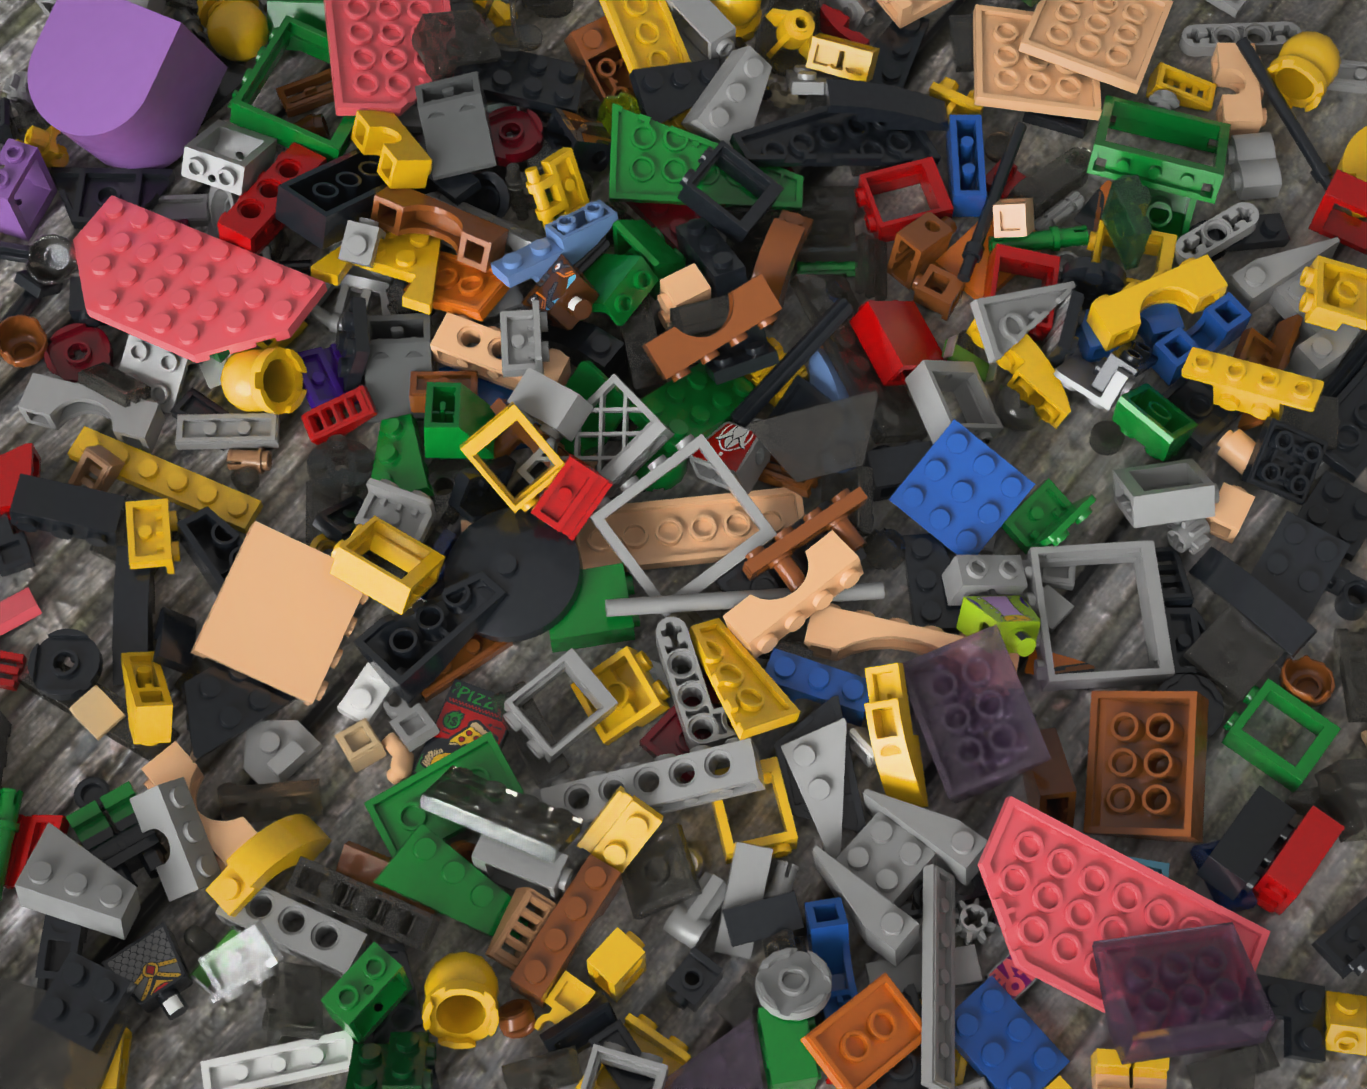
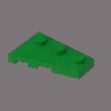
(401, 456)

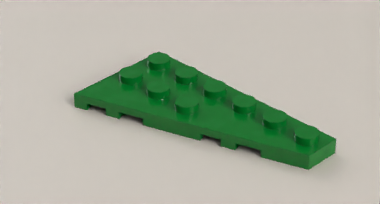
(654, 157)

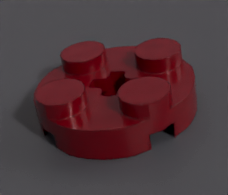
(522, 146)
(73, 338)

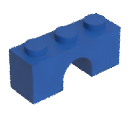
(1155, 324)
(1216, 328)
(819, 682)

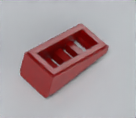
(322, 415)

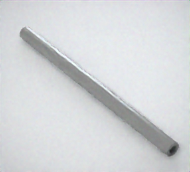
(723, 600)

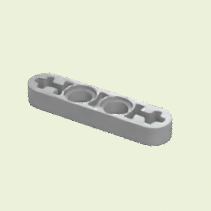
(1236, 31)

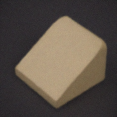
(96, 712)
(360, 745)

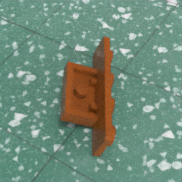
(1273, 353)

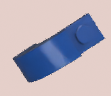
(829, 939)

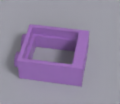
(24, 189)

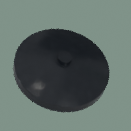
(529, 562)

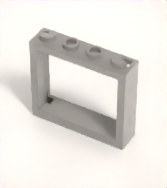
(658, 469)
(1151, 604)

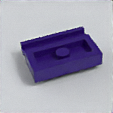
(322, 375)

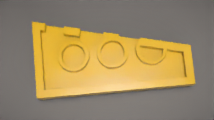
(742, 685)

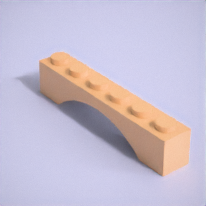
(841, 633)

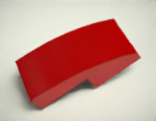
(836, 24)

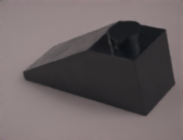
(588, 343)

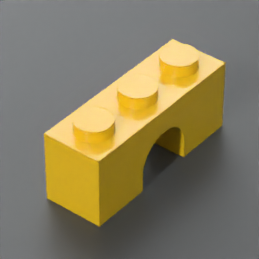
(402, 159)

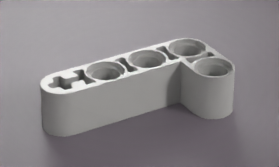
(689, 685)

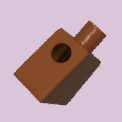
(919, 246)

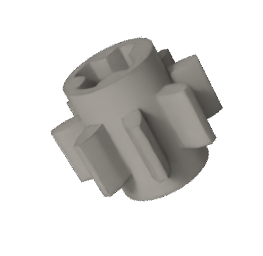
(18, 90)
(1189, 535)
(973, 912)

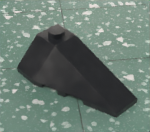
(420, 644)

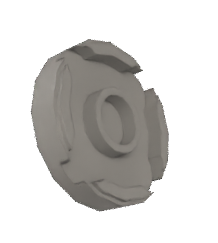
(793, 984)

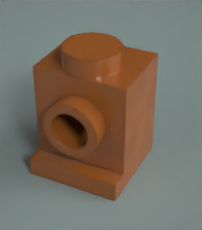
(938, 290)

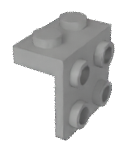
(157, 369)
(1078, 375)

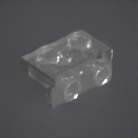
(239, 960)

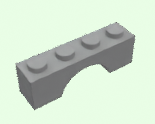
(54, 401)

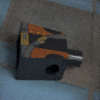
(584, 135)

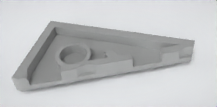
(1009, 316)
(819, 771)

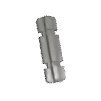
(1060, 211)

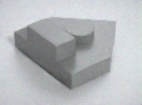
(277, 750)

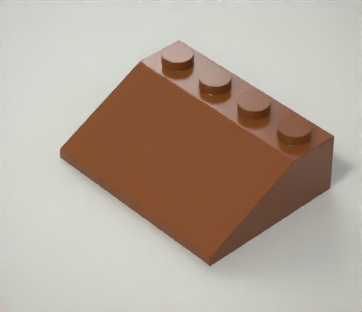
(1147, 765)

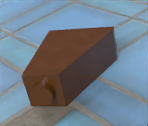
(1050, 784)

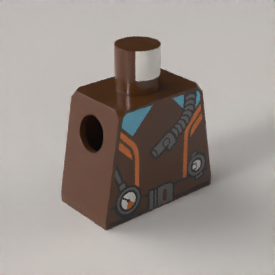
(563, 294)

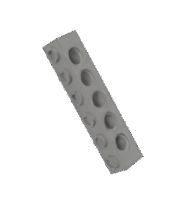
(742, 778)

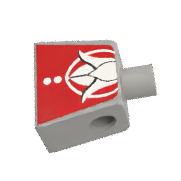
(738, 450)

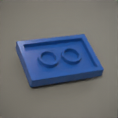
(1004, 1041)

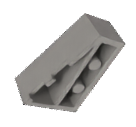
(730, 98)

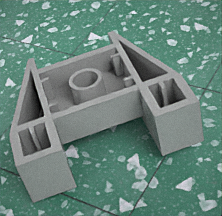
(1278, 282)
(887, 865)

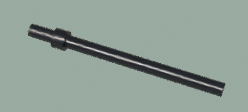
(1320, 171)
(974, 249)

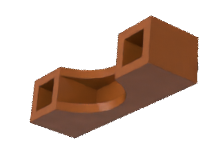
(412, 212)
(748, 306)
(561, 934)

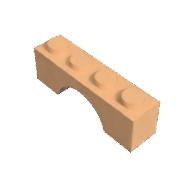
(764, 622)
(223, 836)

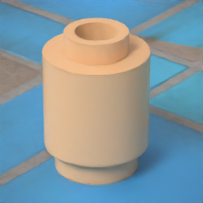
(1236, 449)

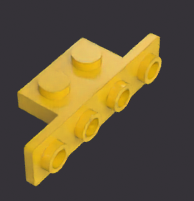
(1250, 385)

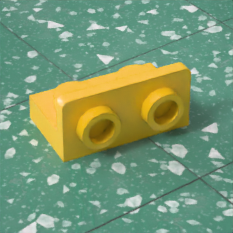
(150, 534)

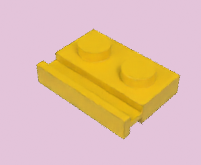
(620, 830)

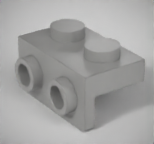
(523, 341)
(405, 510)

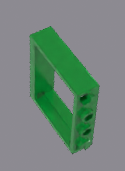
(243, 114)
(1155, 169)

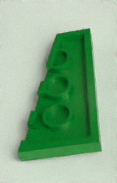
(445, 881)

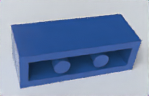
(966, 165)

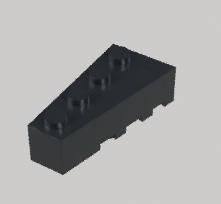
(210, 545)

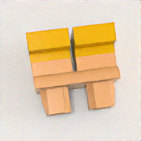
(1109, 1072)

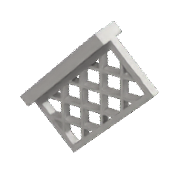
(631, 456)

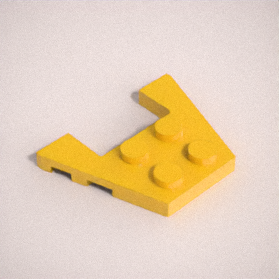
(403, 257)

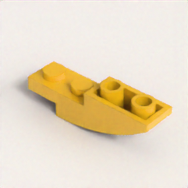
(1032, 378)
(892, 736)

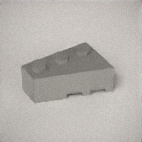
(76, 886)

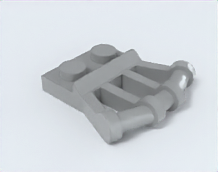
(356, 280)

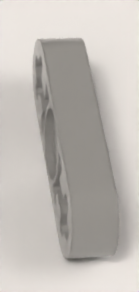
(1223, 222)

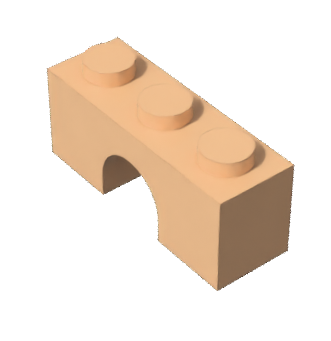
(1245, 107)

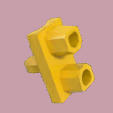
(954, 101)
(52, 152)

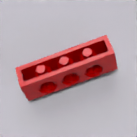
(252, 218)

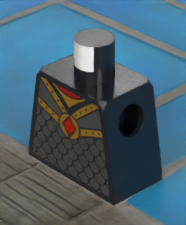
(157, 969)

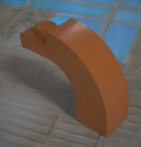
(781, 250)

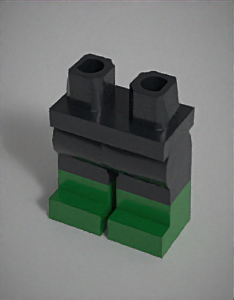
(126, 849)

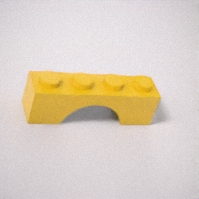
(1190, 285)

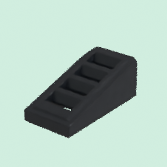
(1173, 598)

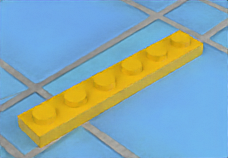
(173, 481)

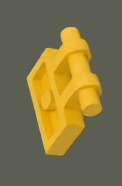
(563, 180)

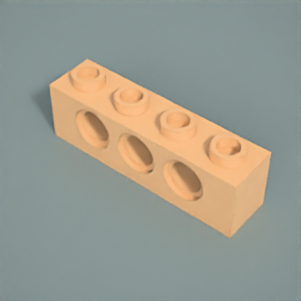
(457, 331)

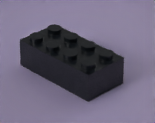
(329, 196)

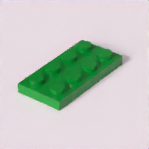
(693, 405)
(397, 808)

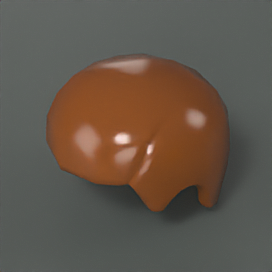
(22, 341)
(1307, 680)

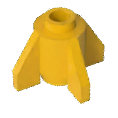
(793, 30)

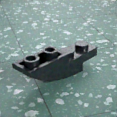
(56, 942)

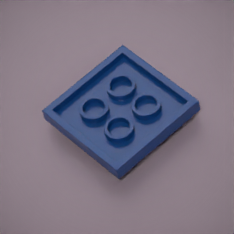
(961, 491)

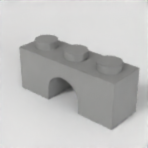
(191, 857)

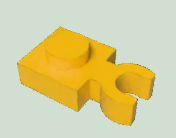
(565, 999)

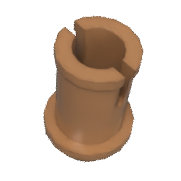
(257, 459)

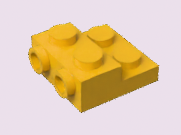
(1334, 294)
(632, 685)

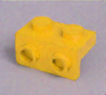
(1346, 1023)

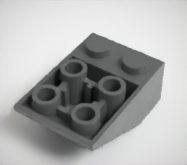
(456, 125)
(396, 348)

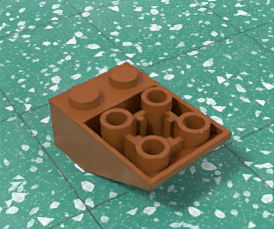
(598, 51)

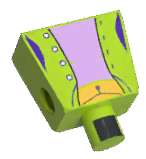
(1011, 613)

